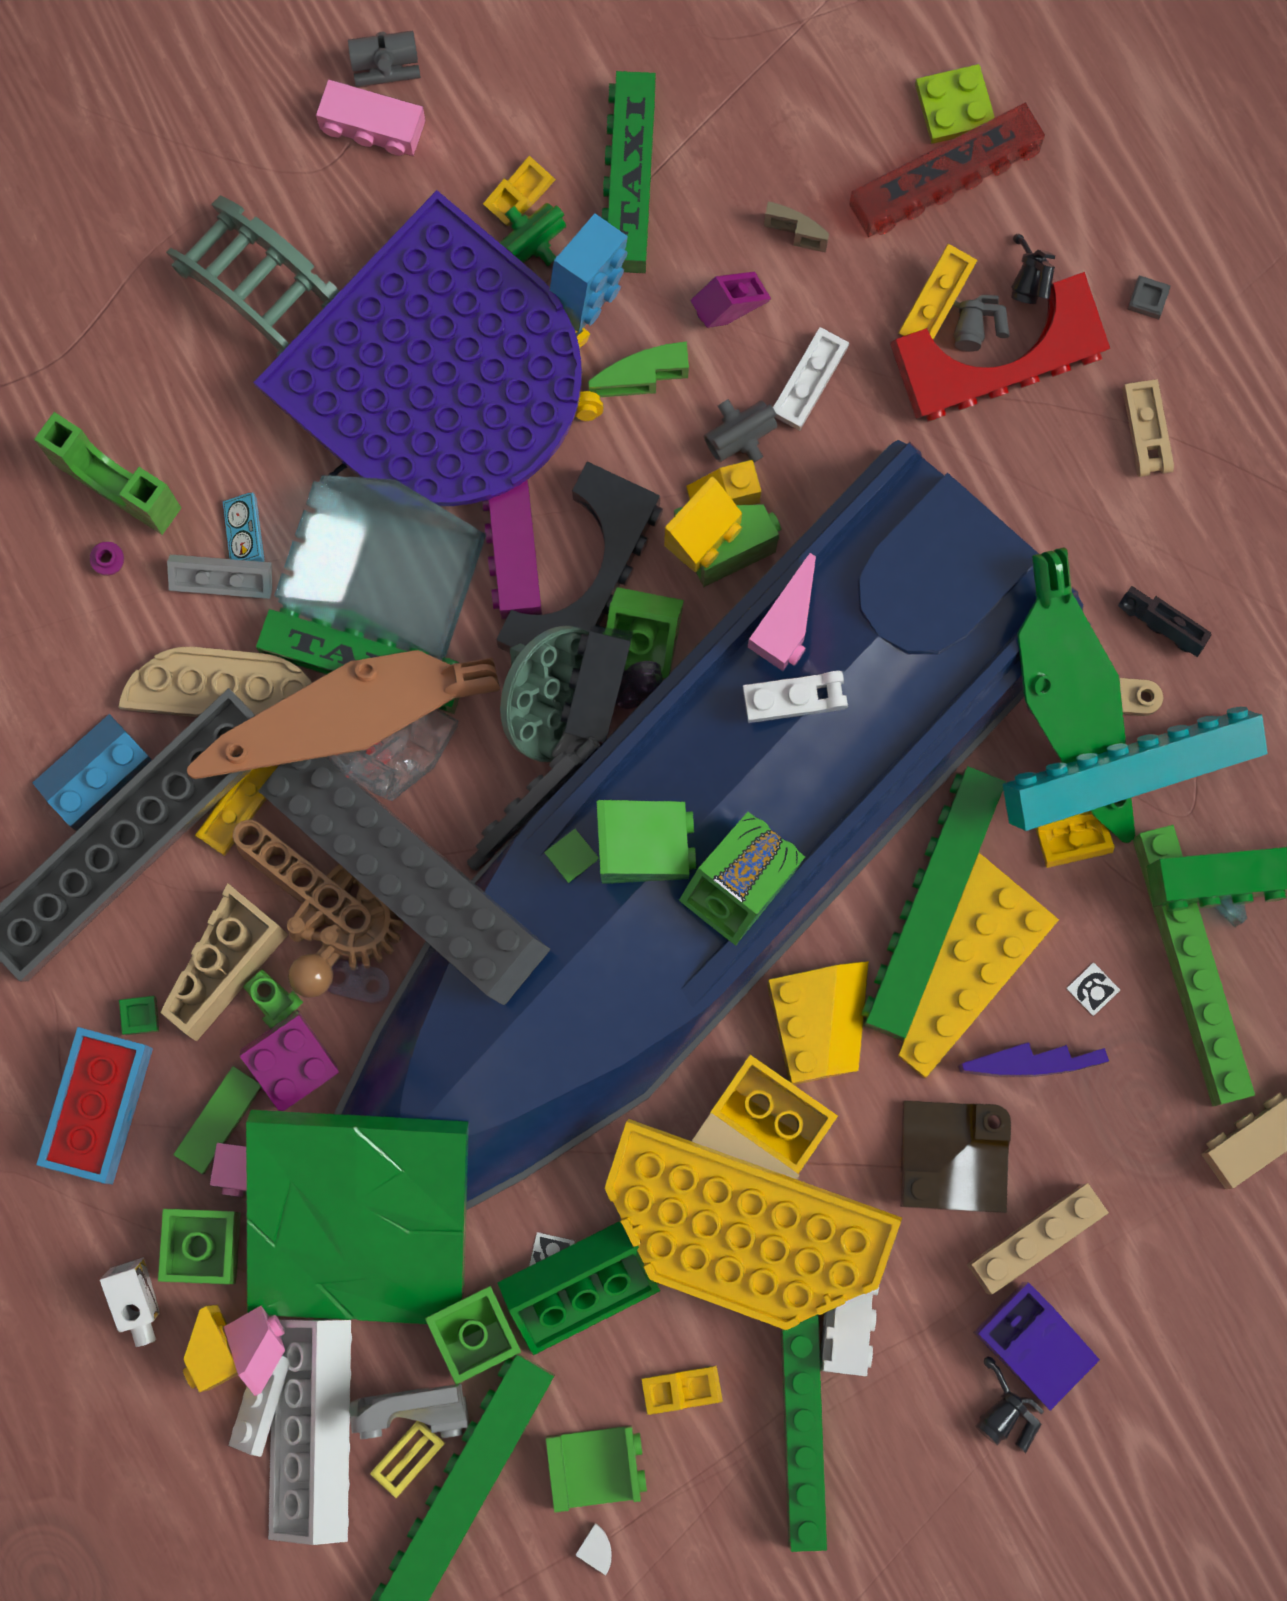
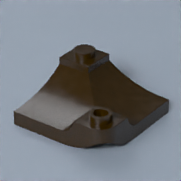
(954, 1156)

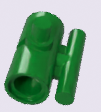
(533, 233)

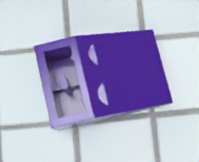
(1037, 1345)

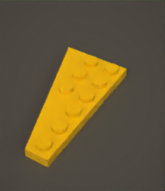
(983, 948)

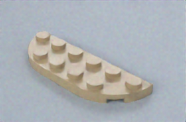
(192, 678)

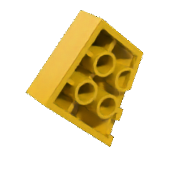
(820, 1020)

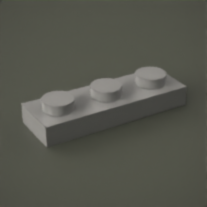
(220, 576)

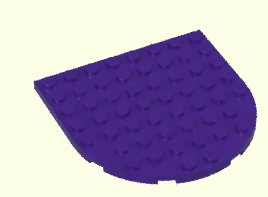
(436, 364)

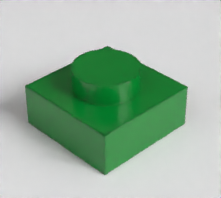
(139, 1015)

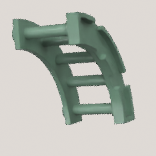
(278, 253)

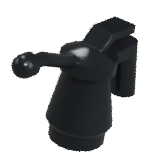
(1035, 275)
(1001, 1418)

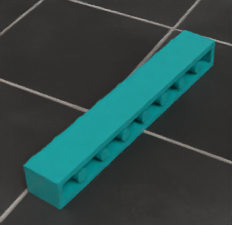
(1134, 768)

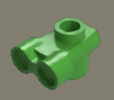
(277, 1004)

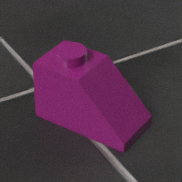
(729, 298)

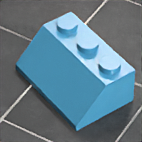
(91, 772)

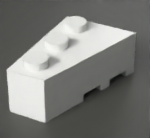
(847, 1336)

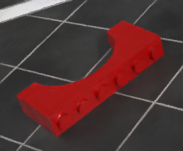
(1069, 335)

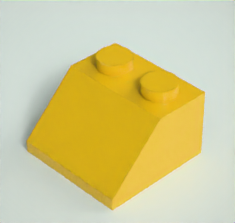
(703, 526)
(208, 1351)

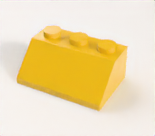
(774, 1114)

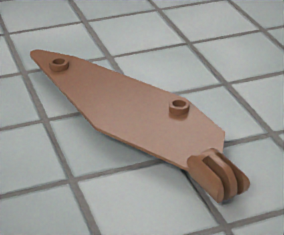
(346, 711)

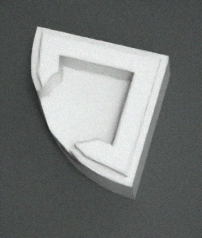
(596, 1550)

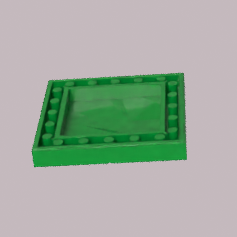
(355, 1215)

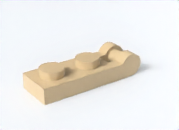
(1148, 427)

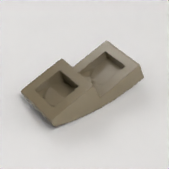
(807, 232)

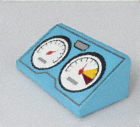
(243, 528)

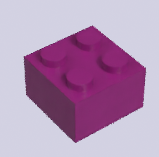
(289, 1061)

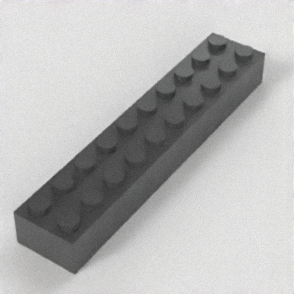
(116, 844)
(407, 875)

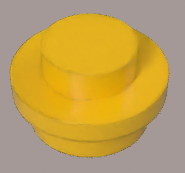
(589, 406)

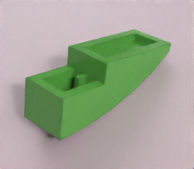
(640, 371)

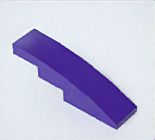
(1021, 1063)

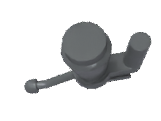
(970, 326)

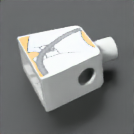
(131, 1285)

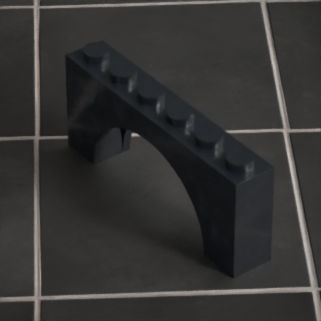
(624, 517)

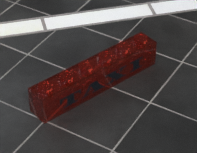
(947, 170)

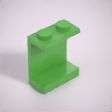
(595, 1467)

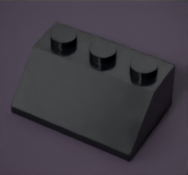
(596, 682)

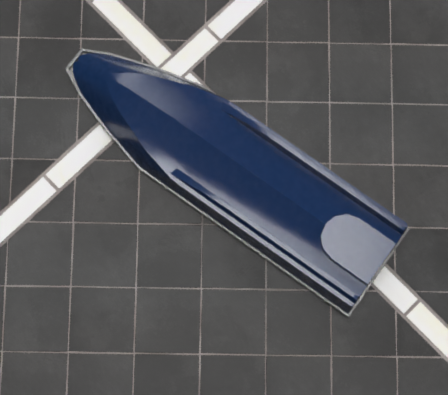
(923, 618)

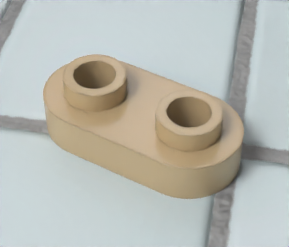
(1131, 697)

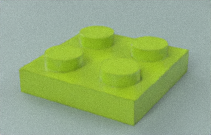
(954, 102)

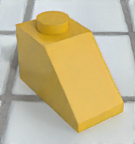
(737, 480)

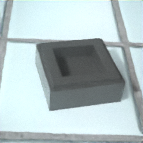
(1149, 297)

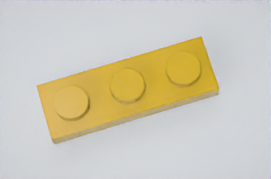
(939, 292)

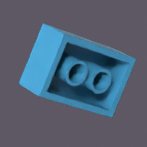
(589, 271)

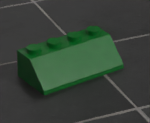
(576, 1288)

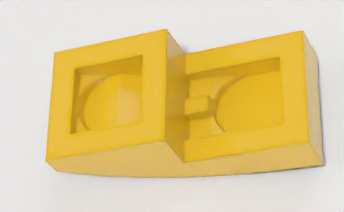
(520, 190)
(682, 1390)

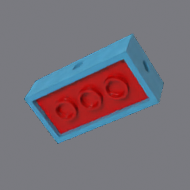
(94, 1106)

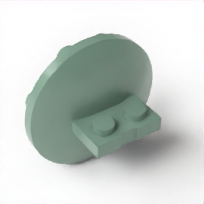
(538, 690)

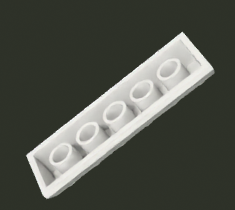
(312, 1435)

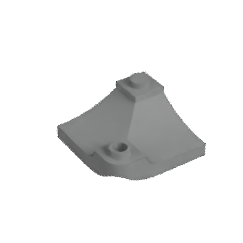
(439, 1407)

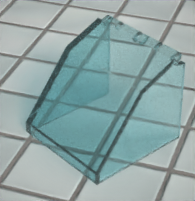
(381, 563)

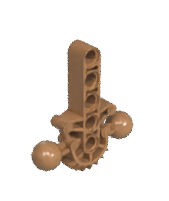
(312, 973)

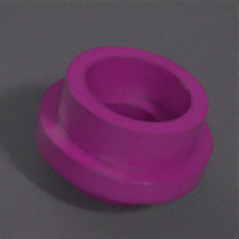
(113, 565)

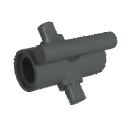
(384, 58)
(741, 430)

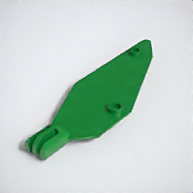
(1071, 679)

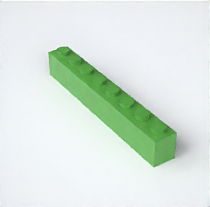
(1197, 982)

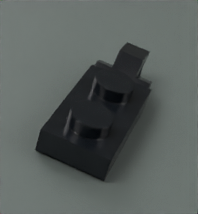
(1166, 620)

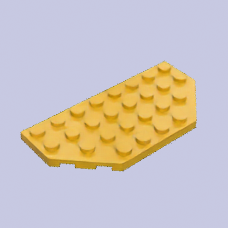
(744, 1230)

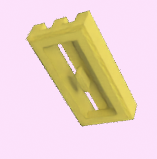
(386, 1481)

